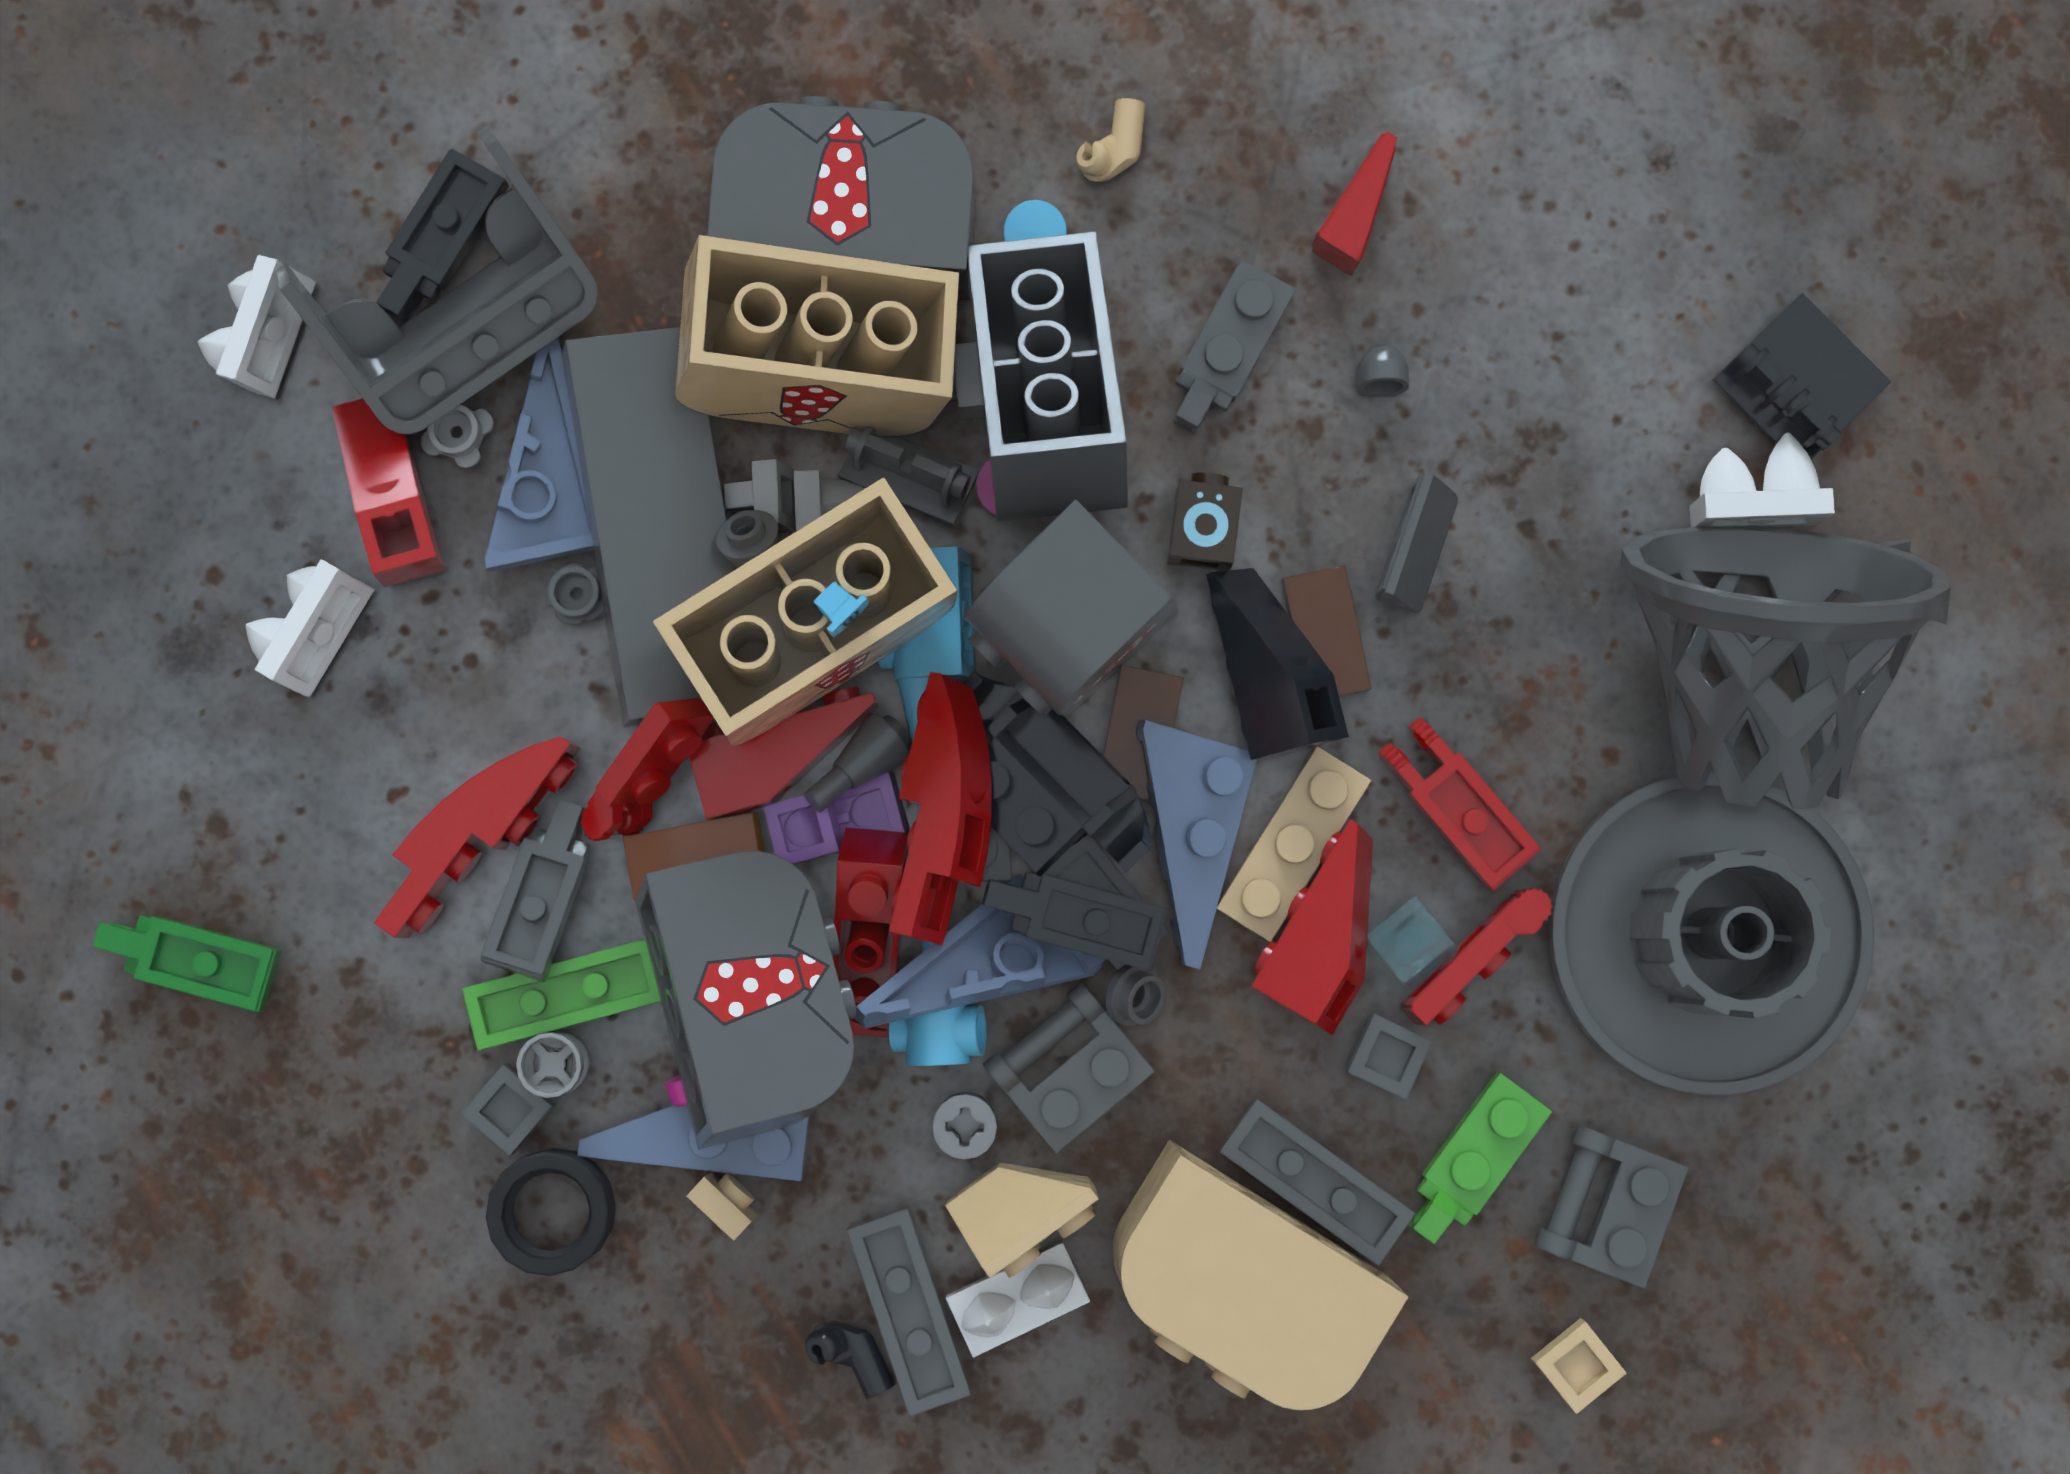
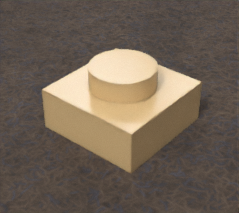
(724, 1203)
(1578, 1365)

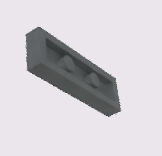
(1316, 1181)
(909, 1311)

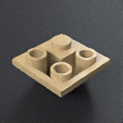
(1015, 1209)

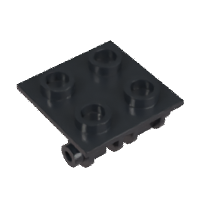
(1802, 378)

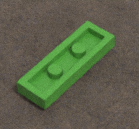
(571, 995)

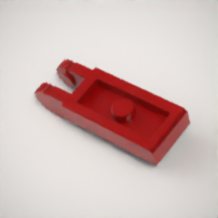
(645, 768)
(1463, 809)
(1479, 954)

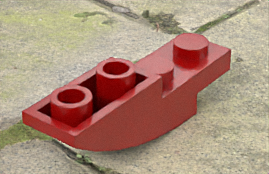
(953, 786)
(489, 808)

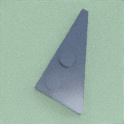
(543, 494)
(1198, 806)
(975, 964)
(669, 1140)

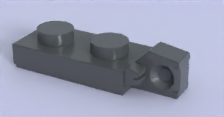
(1231, 342)
(539, 896)

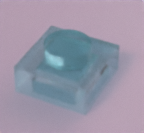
(1412, 942)

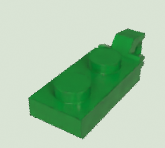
(194, 960)

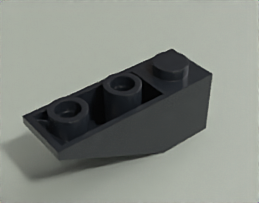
(1276, 674)

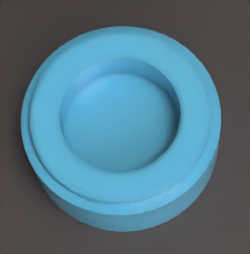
(1033, 220)

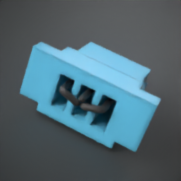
(840, 607)

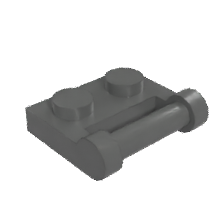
(1083, 1084)
(1629, 1216)

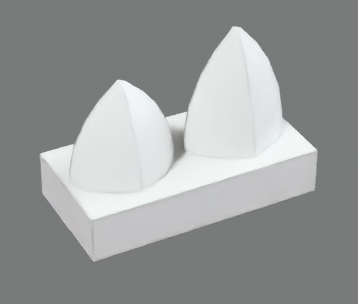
(263, 333)
(1788, 496)
(303, 644)
(1007, 1307)

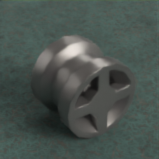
(965, 1114)

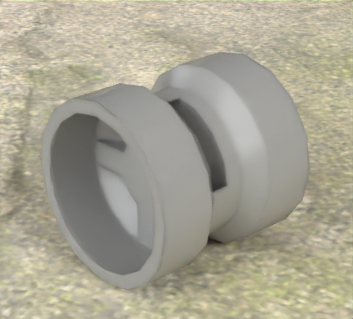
(545, 1072)

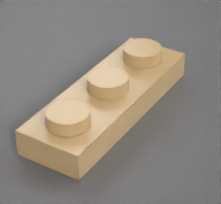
(1292, 844)

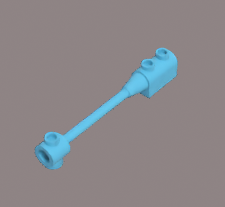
(943, 648)

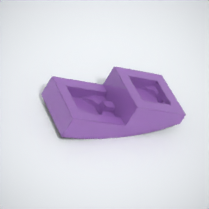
(806, 835)

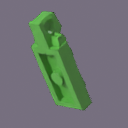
(1477, 1156)

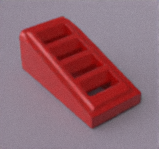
(1350, 222)

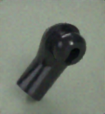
(852, 1348)

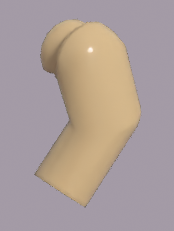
(1117, 150)

